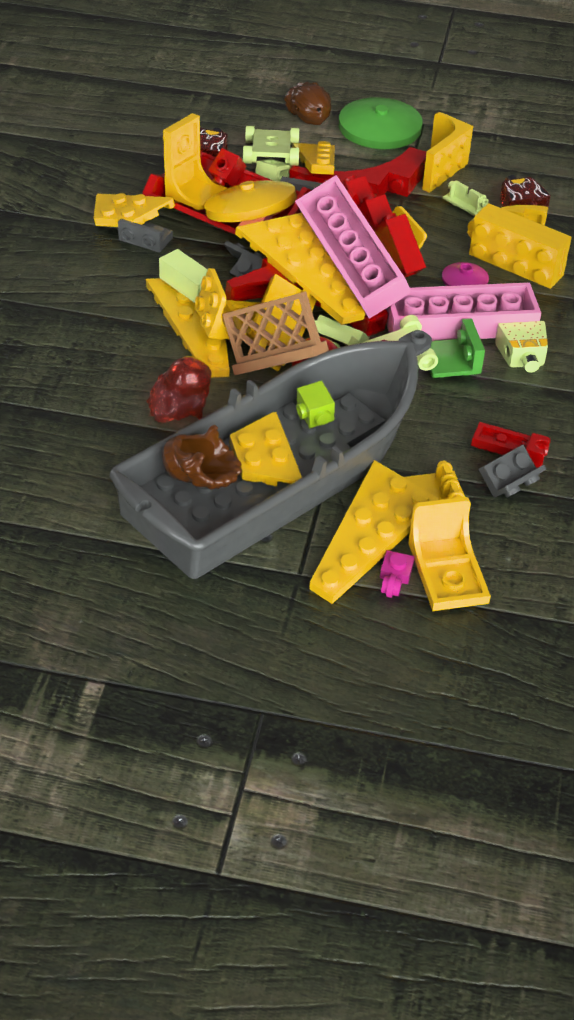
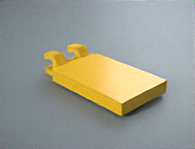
(278, 289)

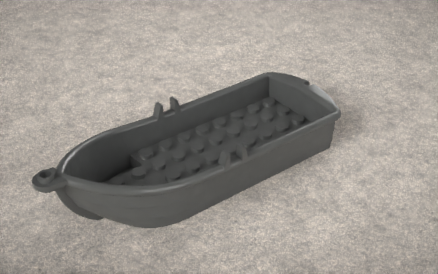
(207, 526)

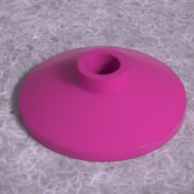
(464, 274)

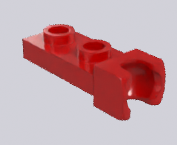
(503, 441)

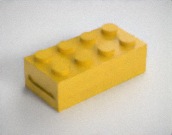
(519, 245)

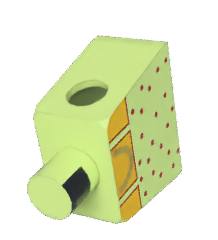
(523, 344)

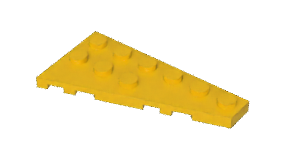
(302, 259)
(187, 323)
(372, 525)

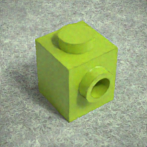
(315, 404)

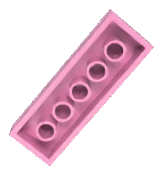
(353, 246)
(444, 307)

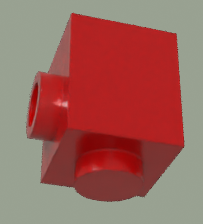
(227, 168)

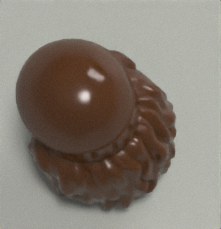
(201, 460)

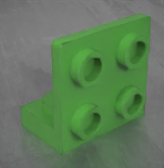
(459, 355)

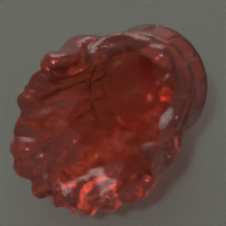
(180, 390)

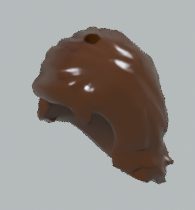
(306, 99)

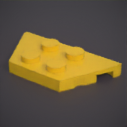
(134, 208)
(265, 452)

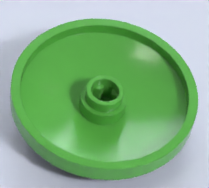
(380, 123)

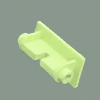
(469, 202)

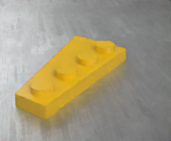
(317, 157)

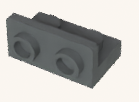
(144, 235)
(510, 471)

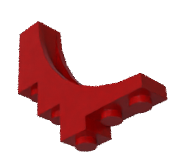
(395, 176)
(391, 230)
(255, 283)

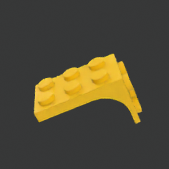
(448, 150)
(182, 164)
(213, 303)
(445, 554)

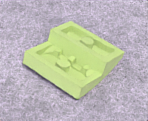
(338, 332)

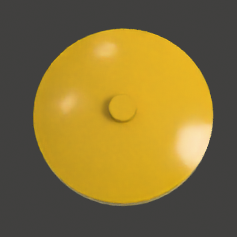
(250, 201)

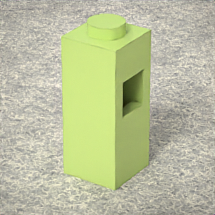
(182, 273)

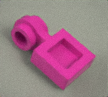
(395, 571)

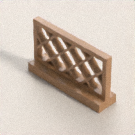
(273, 356)

